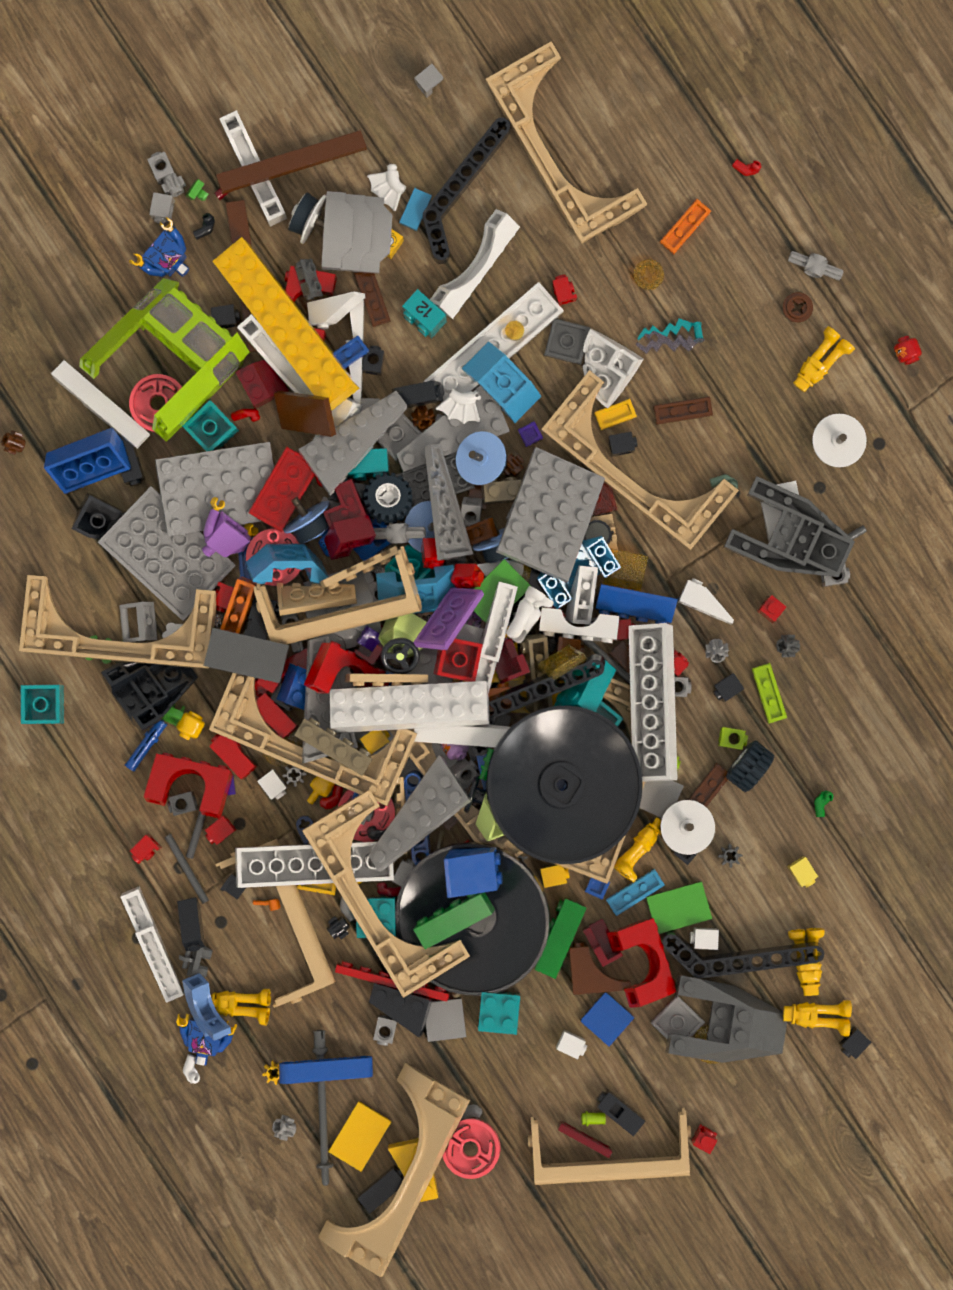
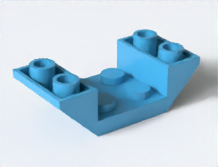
(502, 381)
(592, 553)
(282, 557)
(430, 589)

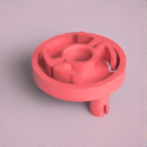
(141, 401)
(273, 536)
(378, 819)
(480, 1134)

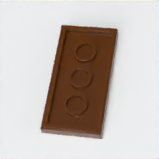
(305, 413)

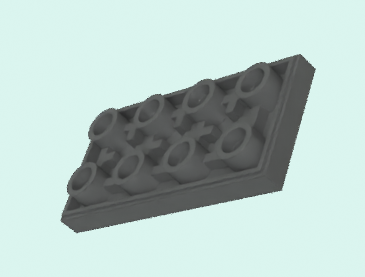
(419, 483)
(246, 655)

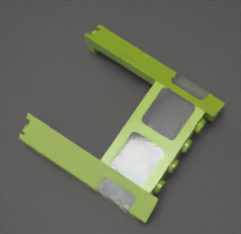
(189, 336)

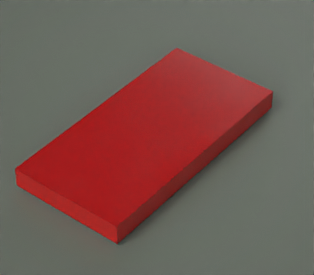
(287, 480)

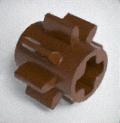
(423, 417)
(13, 442)
(514, 465)

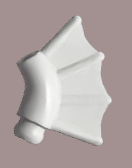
(387, 186)
(461, 406)

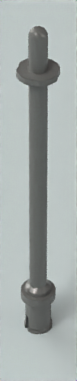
(320, 1050)

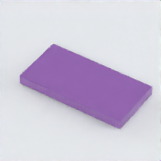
(448, 618)

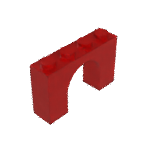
(294, 289)
(330, 661)
(231, 751)
(168, 768)
(659, 978)

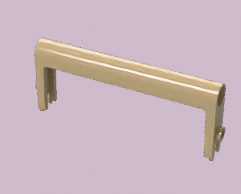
(345, 618)
(305, 935)
(612, 1169)

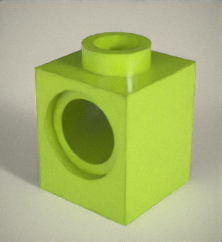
(724, 738)

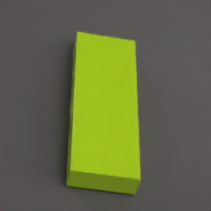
(769, 693)

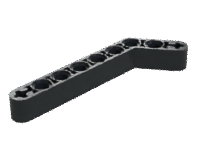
(464, 182)
(536, 694)
(745, 956)

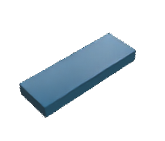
(635, 892)

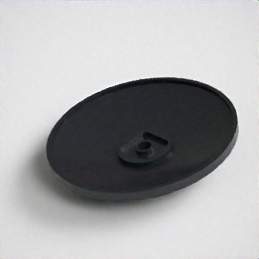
(599, 793)
(499, 946)

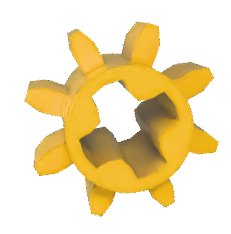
(272, 1078)

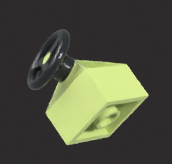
(398, 639)
(485, 820)

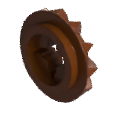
(798, 298)

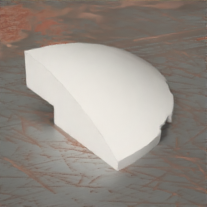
(611, 364)

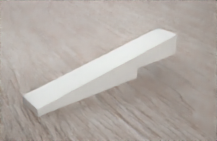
(357, 324)
(100, 404)
(495, 631)
(462, 735)
(152, 944)

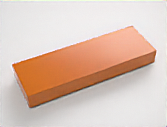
(685, 226)

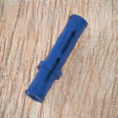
(143, 748)

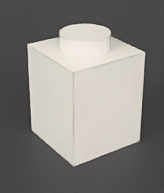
(273, 785)
(704, 938)
(571, 1044)

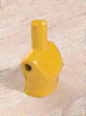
(320, 787)

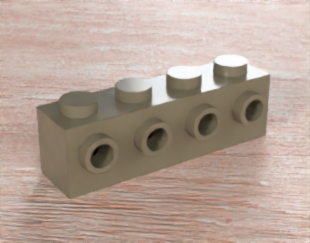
(500, 491)
(535, 651)
(334, 747)

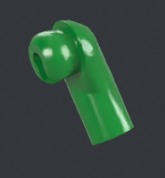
(820, 801)

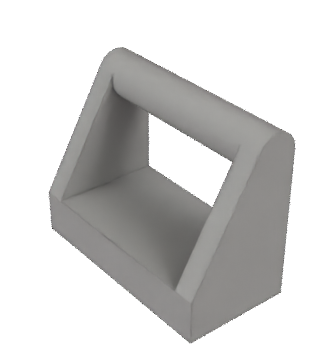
(145, 620)

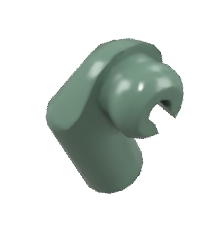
(715, 481)

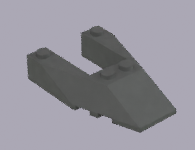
(801, 540)
(737, 1028)

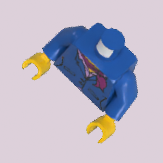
(165, 254)
(198, 1043)

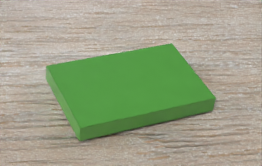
(502, 573)
(679, 907)

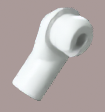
(189, 1070)

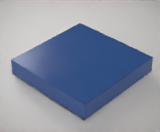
(607, 1018)

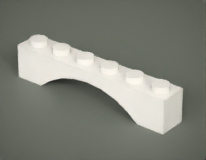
(247, 155)
(497, 234)
(263, 344)

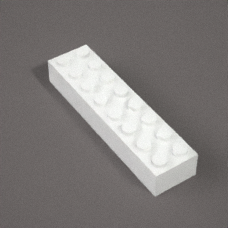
(653, 700)
(409, 707)
(300, 866)

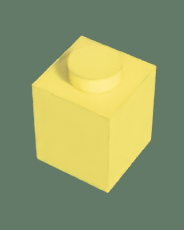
(803, 872)

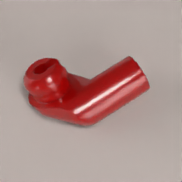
(240, 414)

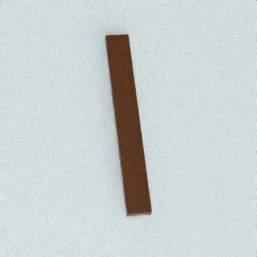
(291, 162)
(240, 228)

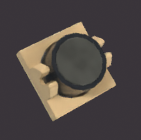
(604, 527)

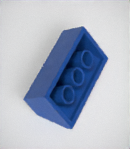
(87, 460)
(635, 604)

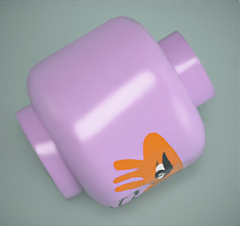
(455, 751)

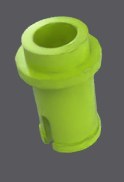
(593, 1118)

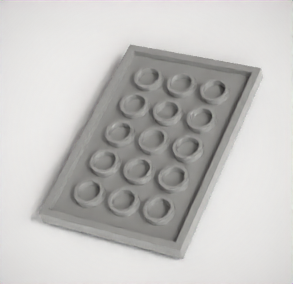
(194, 479)
(550, 515)
(165, 564)

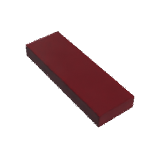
(584, 1139)

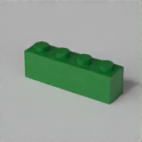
(453, 919)
(560, 936)

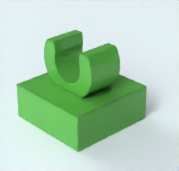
(196, 191)
(174, 715)

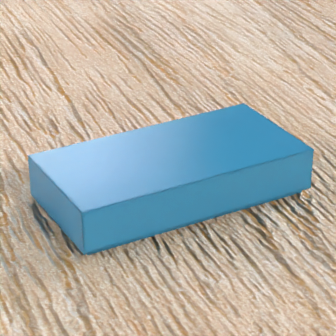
(414, 210)

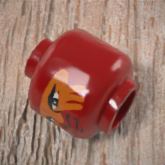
(907, 350)

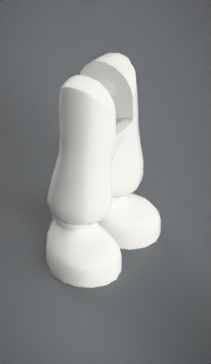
(527, 614)

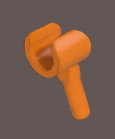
(274, 904)

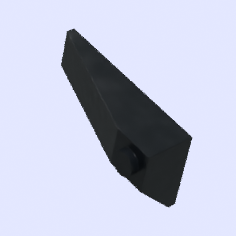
(95, 517)

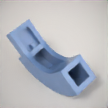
(202, 1008)

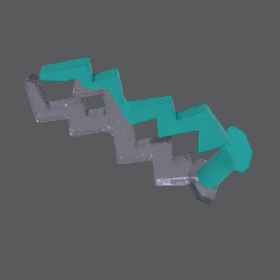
(663, 339)

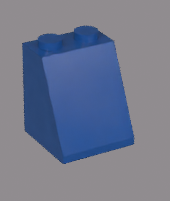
(472, 871)

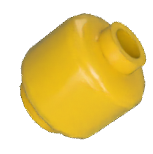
(190, 725)

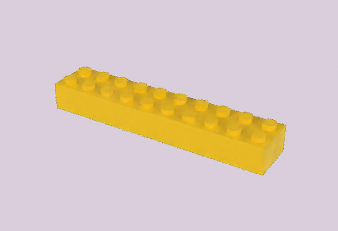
(285, 323)

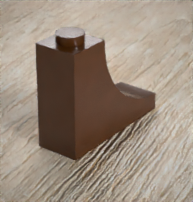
(587, 976)

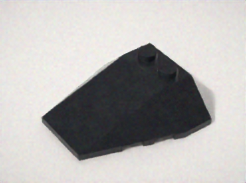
(147, 690)

